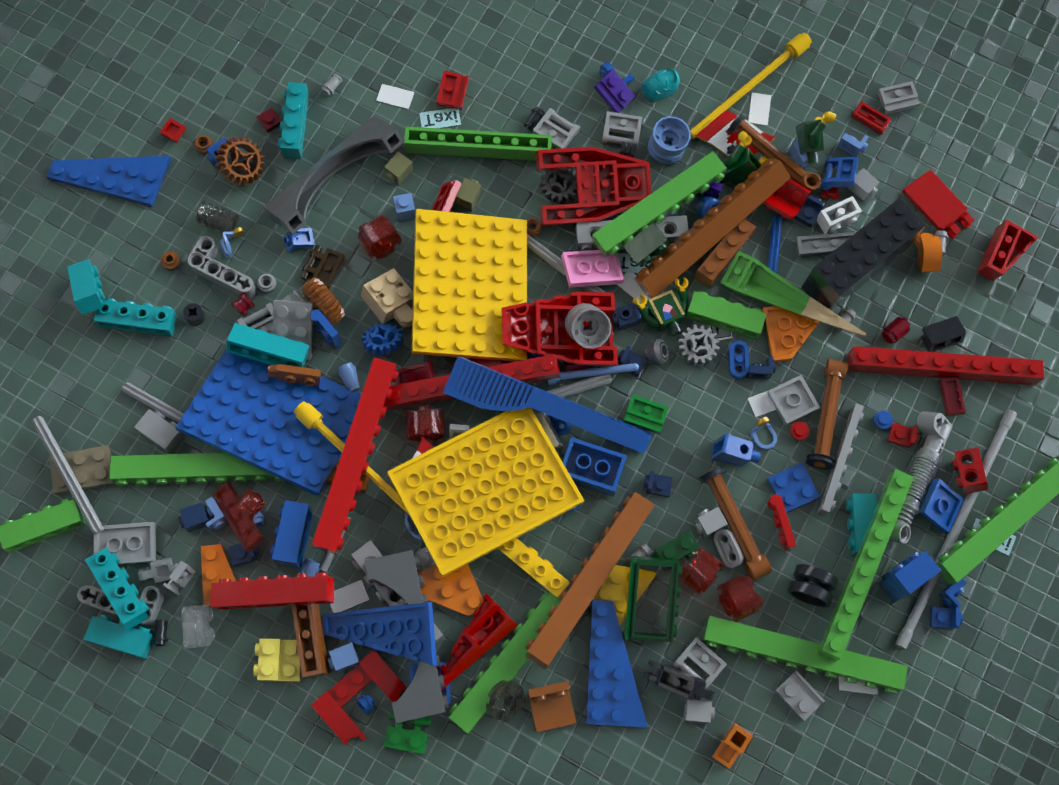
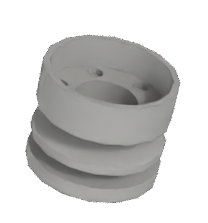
(595, 333)

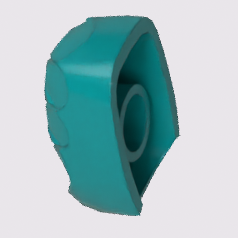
(660, 84)

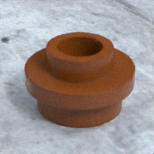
(202, 140)
(533, 222)
(170, 265)

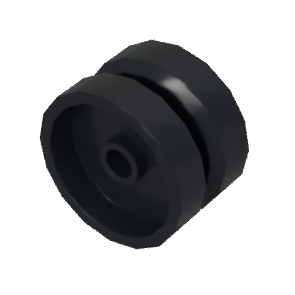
(812, 585)

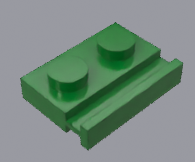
(646, 414)

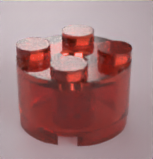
(379, 237)
(425, 424)
(701, 572)
(739, 597)

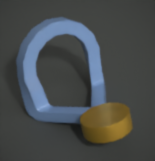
(235, 233)
(763, 422)

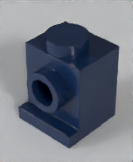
(626, 322)

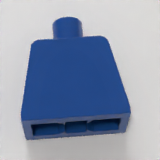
(734, 451)

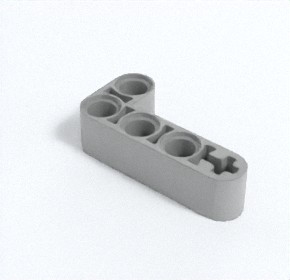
(223, 273)
(154, 606)

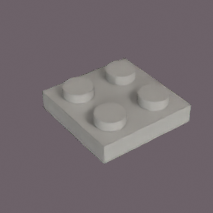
(793, 400)

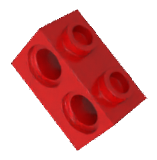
(972, 470)

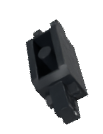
(679, 682)

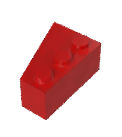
(1004, 249)

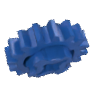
(382, 339)

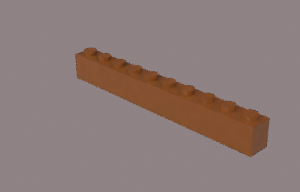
(712, 227)
(589, 581)

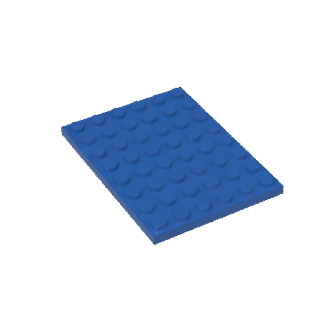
(254, 421)

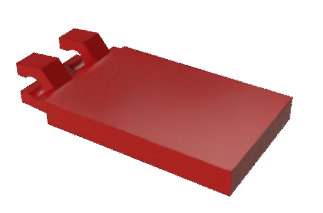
(938, 204)

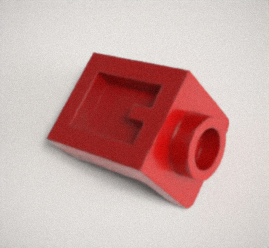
(903, 435)

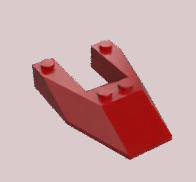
(604, 183)

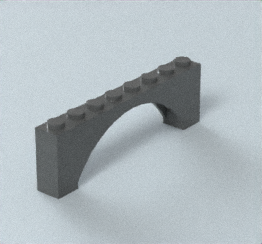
(291, 204)
(424, 693)

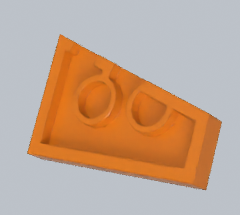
(214, 567)

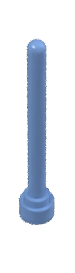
(594, 372)

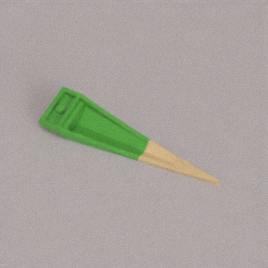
(758, 282)

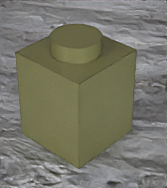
(398, 168)
(468, 193)

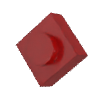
(173, 130)

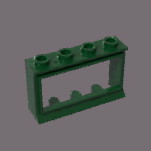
(631, 599)

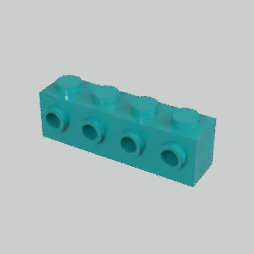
(294, 120)
(136, 317)
(266, 347)
(117, 589)

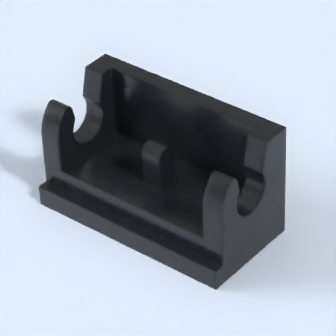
(943, 334)

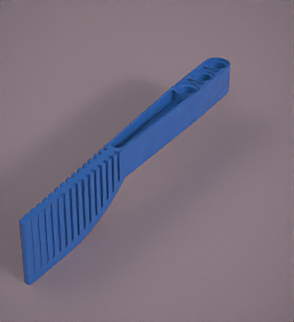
(503, 393)

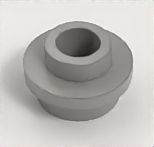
(264, 278)

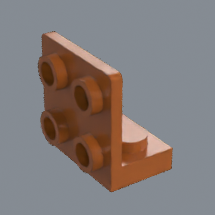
(551, 706)

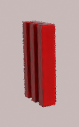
(870, 119)

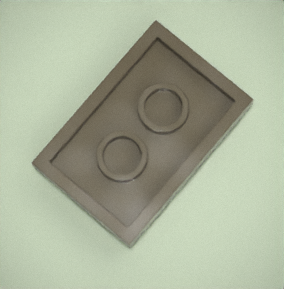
(89, 466)

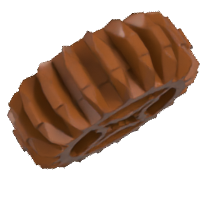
(236, 154)
(323, 300)

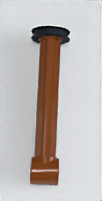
(769, 151)
(835, 372)
(757, 564)

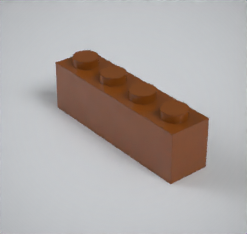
(724, 253)
(310, 640)

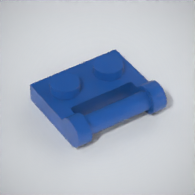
(845, 172)
(323, 326)

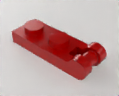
(781, 522)

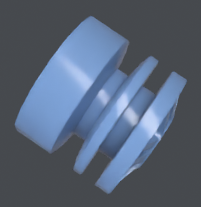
(669, 140)

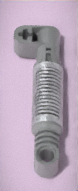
(936, 429)

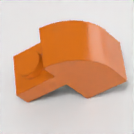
(929, 252)
(732, 745)

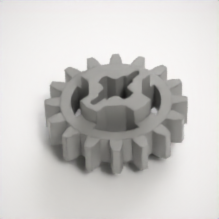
(707, 350)

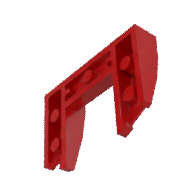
(331, 702)

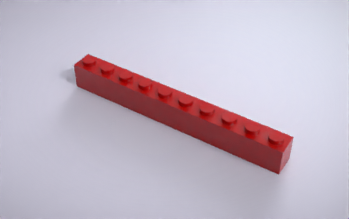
(945, 365)
(432, 389)
(354, 457)

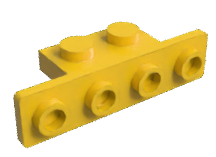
(537, 568)

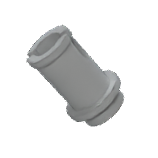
(331, 85)
(943, 237)
(847, 314)
(643, 551)

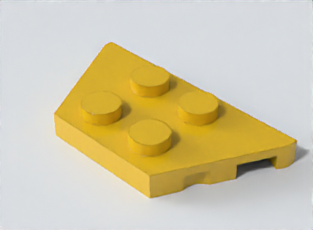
(616, 587)

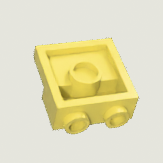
(277, 661)

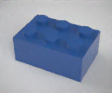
(594, 466)
(292, 534)
(908, 576)

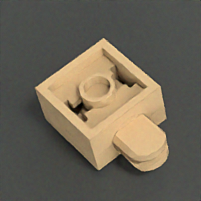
(389, 298)

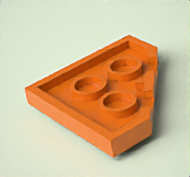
(786, 332)
(454, 591)

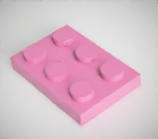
(591, 268)

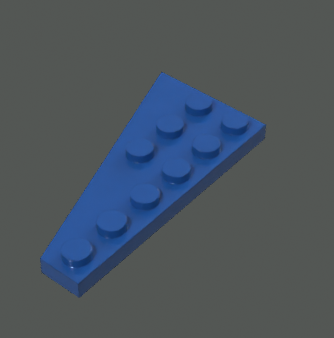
(124, 178)
(392, 629)
(611, 683)

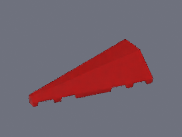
(485, 630)

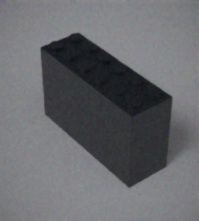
(863, 255)

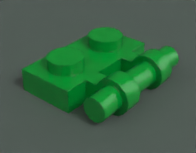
(406, 739)

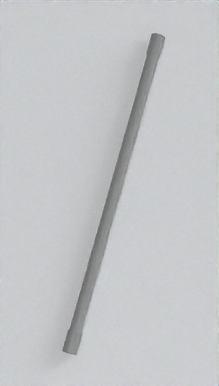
(907, 632)

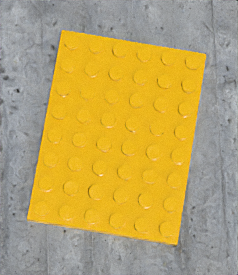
(463, 279)
(484, 488)

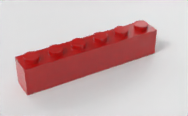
(272, 592)

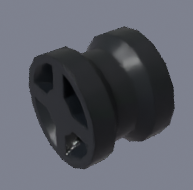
(628, 150)
(194, 318)

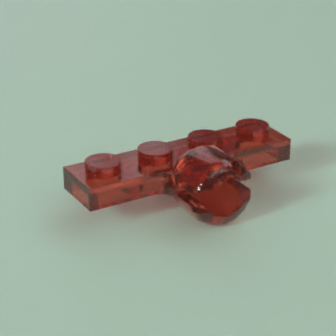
(240, 513)

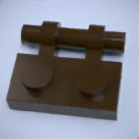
(328, 267)

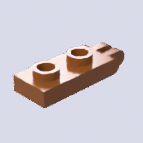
(295, 374)

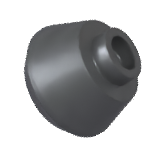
(657, 352)

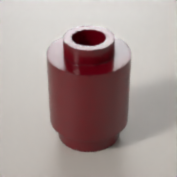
(896, 330)

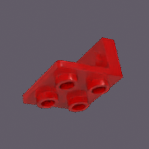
(787, 199)

